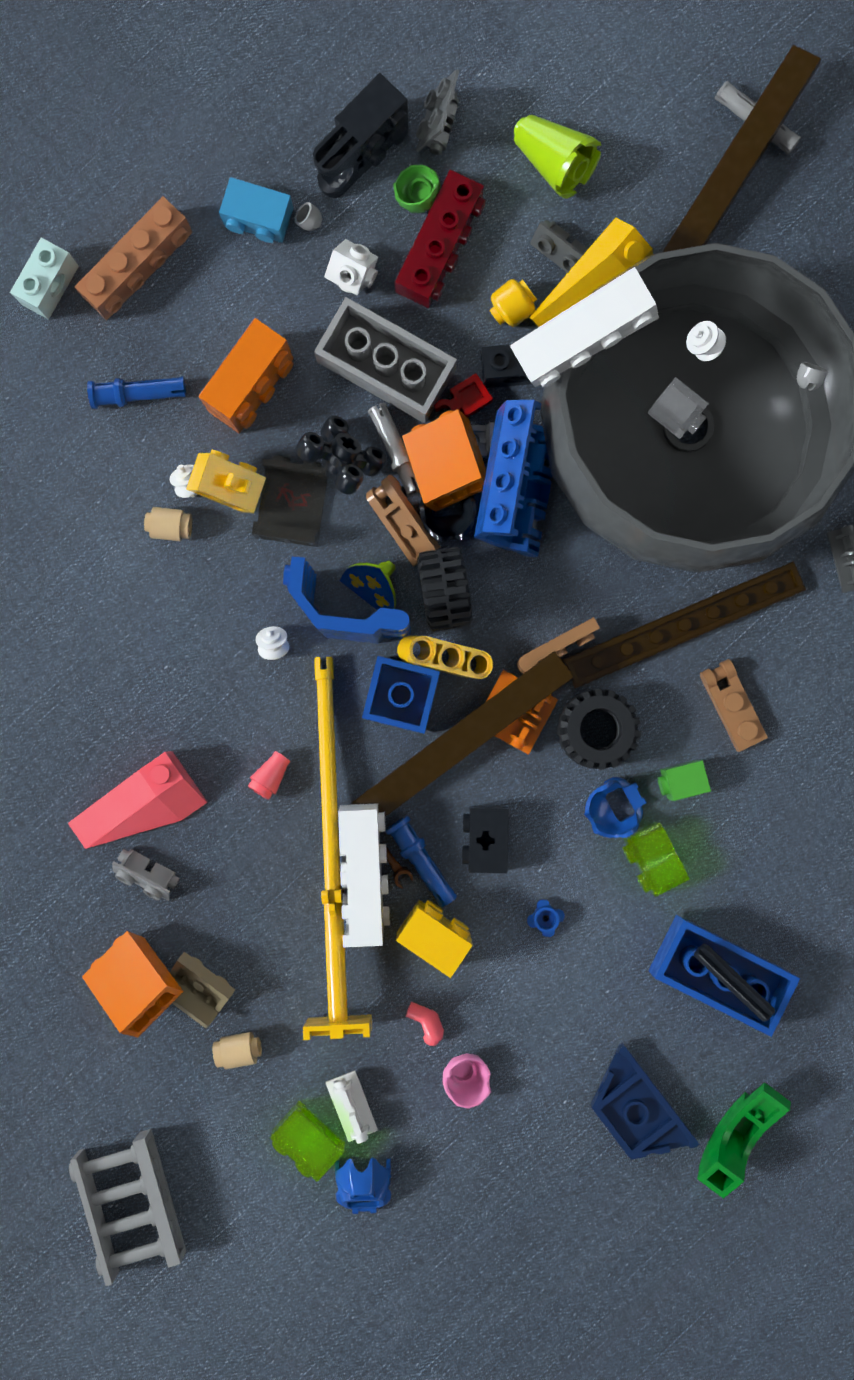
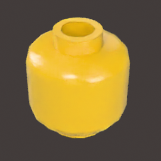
(512, 303)

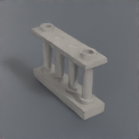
(160, 1213)

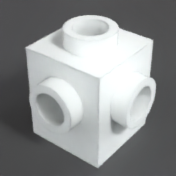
(352, 267)

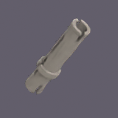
(742, 106)
(394, 447)

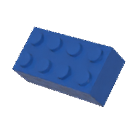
(681, 970)

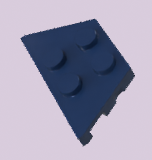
(637, 1110)

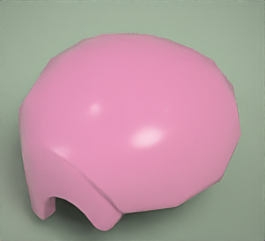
(467, 1080)

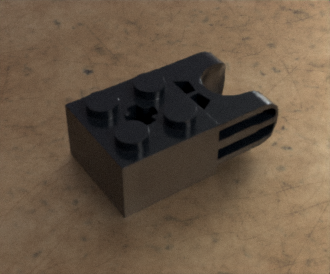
(361, 136)

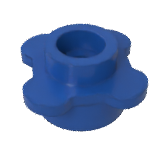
(546, 927)

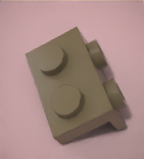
(203, 990)

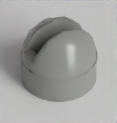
(308, 217)
(811, 376)

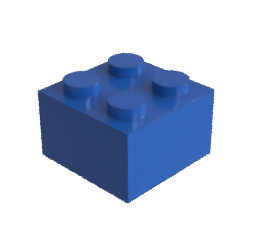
(400, 694)

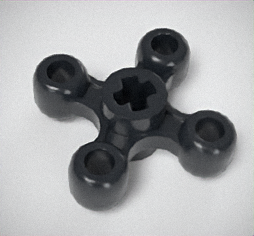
(341, 454)

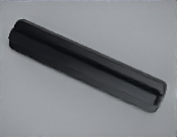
(734, 982)

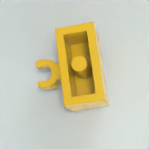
(226, 482)

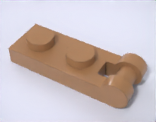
(401, 519)
(580, 634)
(733, 706)

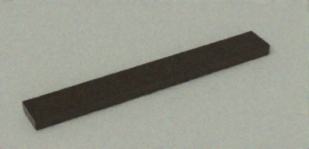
(745, 150)
(684, 624)
(468, 734)

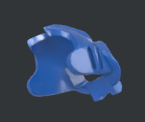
(602, 816)
(363, 1186)

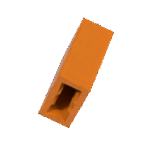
(445, 460)
(132, 984)

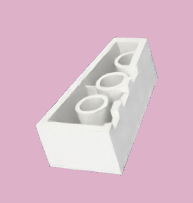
(586, 329)
(362, 874)

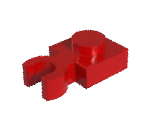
(467, 397)

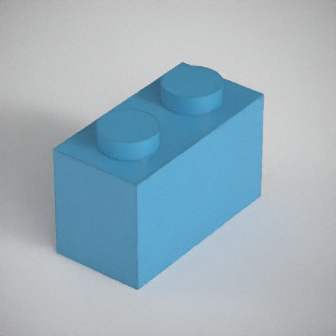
(256, 210)

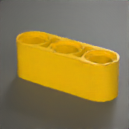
(459, 656)

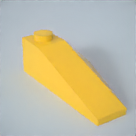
(610, 255)

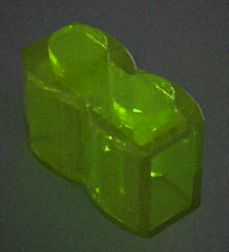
(655, 859)

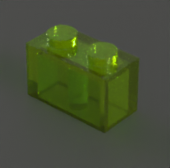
(307, 1141)

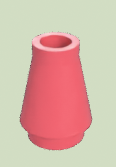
(269, 776)

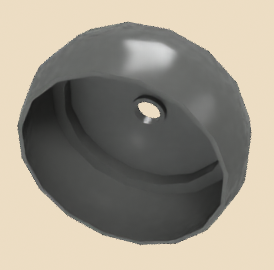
(767, 448)

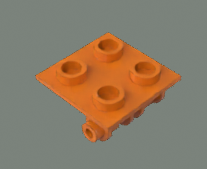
(527, 728)

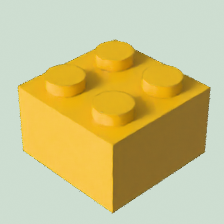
(435, 937)

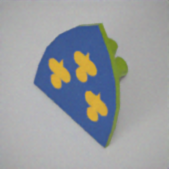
(372, 583)

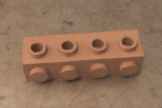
(134, 258)

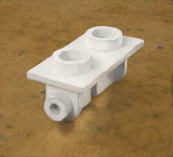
(352, 1107)

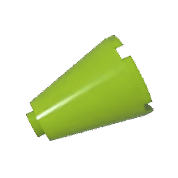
(557, 152)

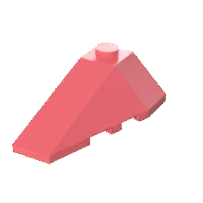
(145, 801)

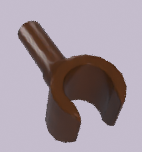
(398, 869)

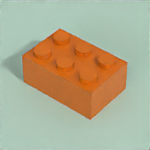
(247, 376)

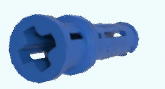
(122, 392)
(413, 849)

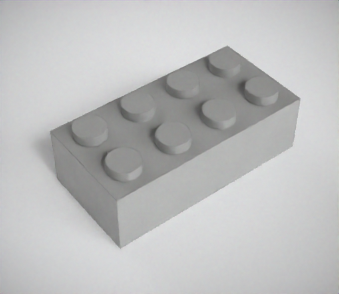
(385, 360)

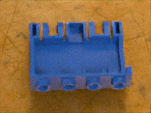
(515, 481)
(380, 625)

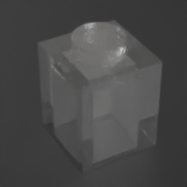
(679, 409)

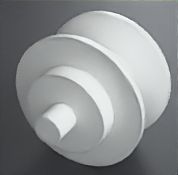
(706, 341)
(180, 479)
(272, 643)

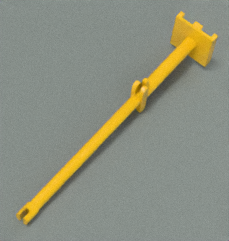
(338, 1021)

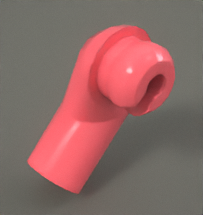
(430, 1023)

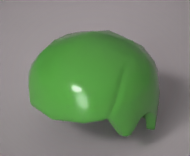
(417, 188)

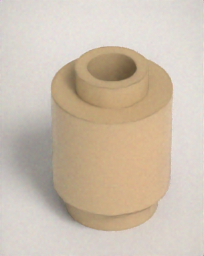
(168, 524)
(236, 1050)

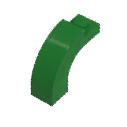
(733, 1139)

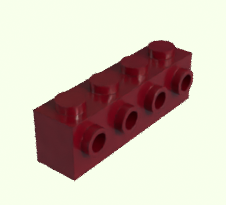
(439, 239)

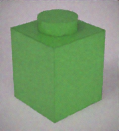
(684, 780)

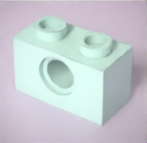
(44, 278)

